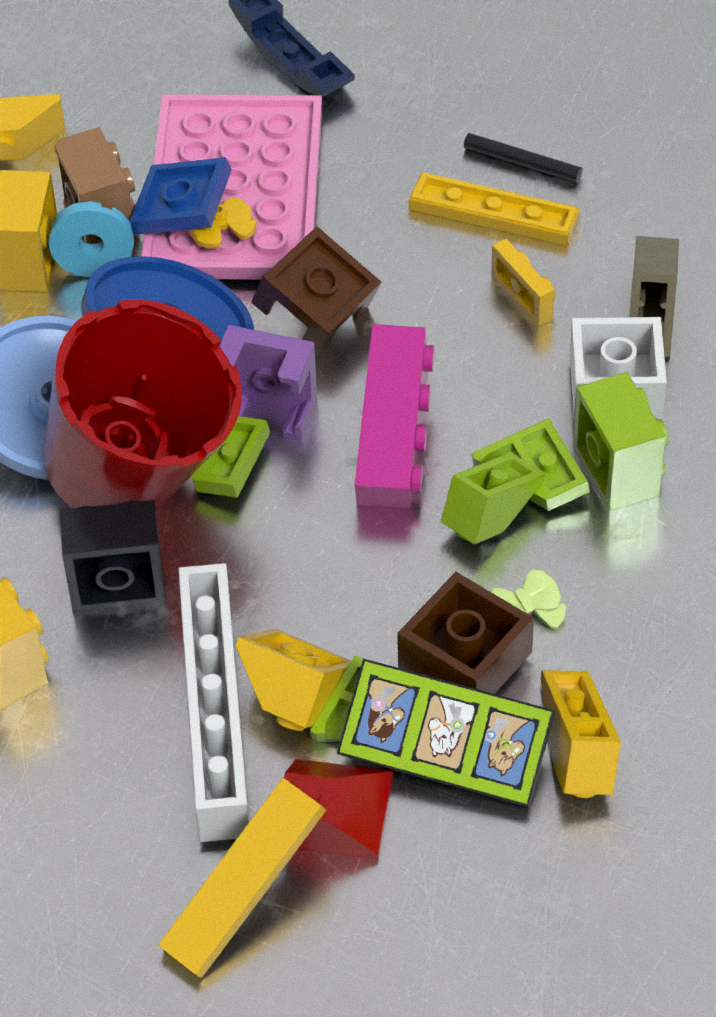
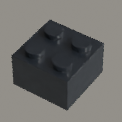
(112, 555)

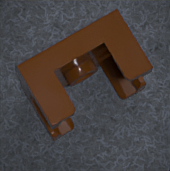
(318, 286)

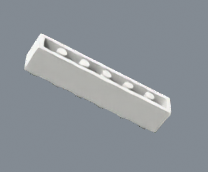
(213, 703)

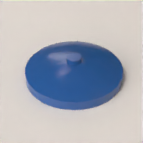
(169, 284)

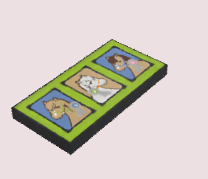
(446, 732)

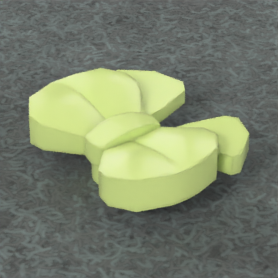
(539, 596)

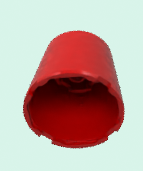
(136, 404)

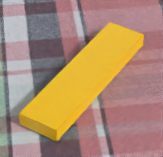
(494, 208)
(242, 878)

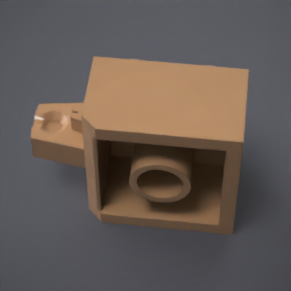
(93, 173)

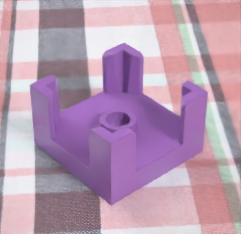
(275, 374)

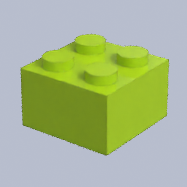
(619, 440)

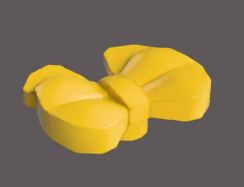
(231, 214)

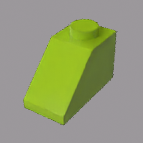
(489, 497)

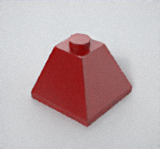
(354, 806)

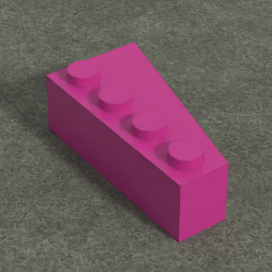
(393, 417)

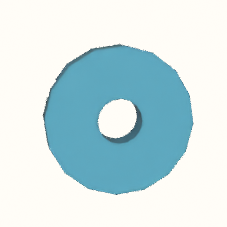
(87, 219)

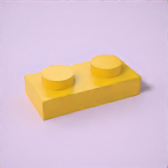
(523, 282)

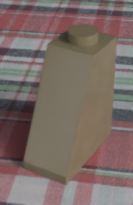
(655, 282)

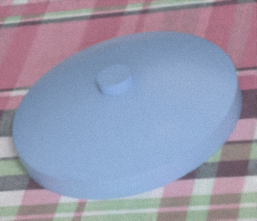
(26, 380)

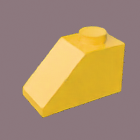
(28, 124)

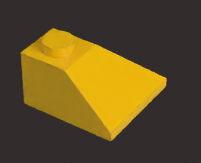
(290, 675)

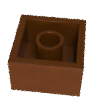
(466, 636)

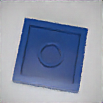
(180, 196)

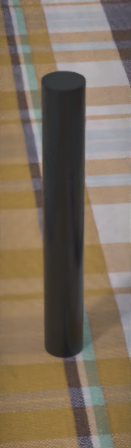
(523, 157)

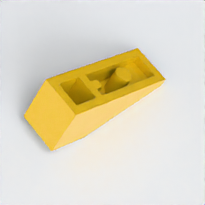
(581, 735)

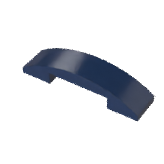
(289, 49)

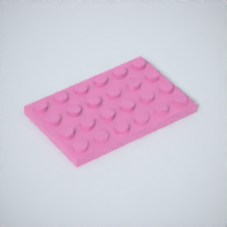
(274, 170)

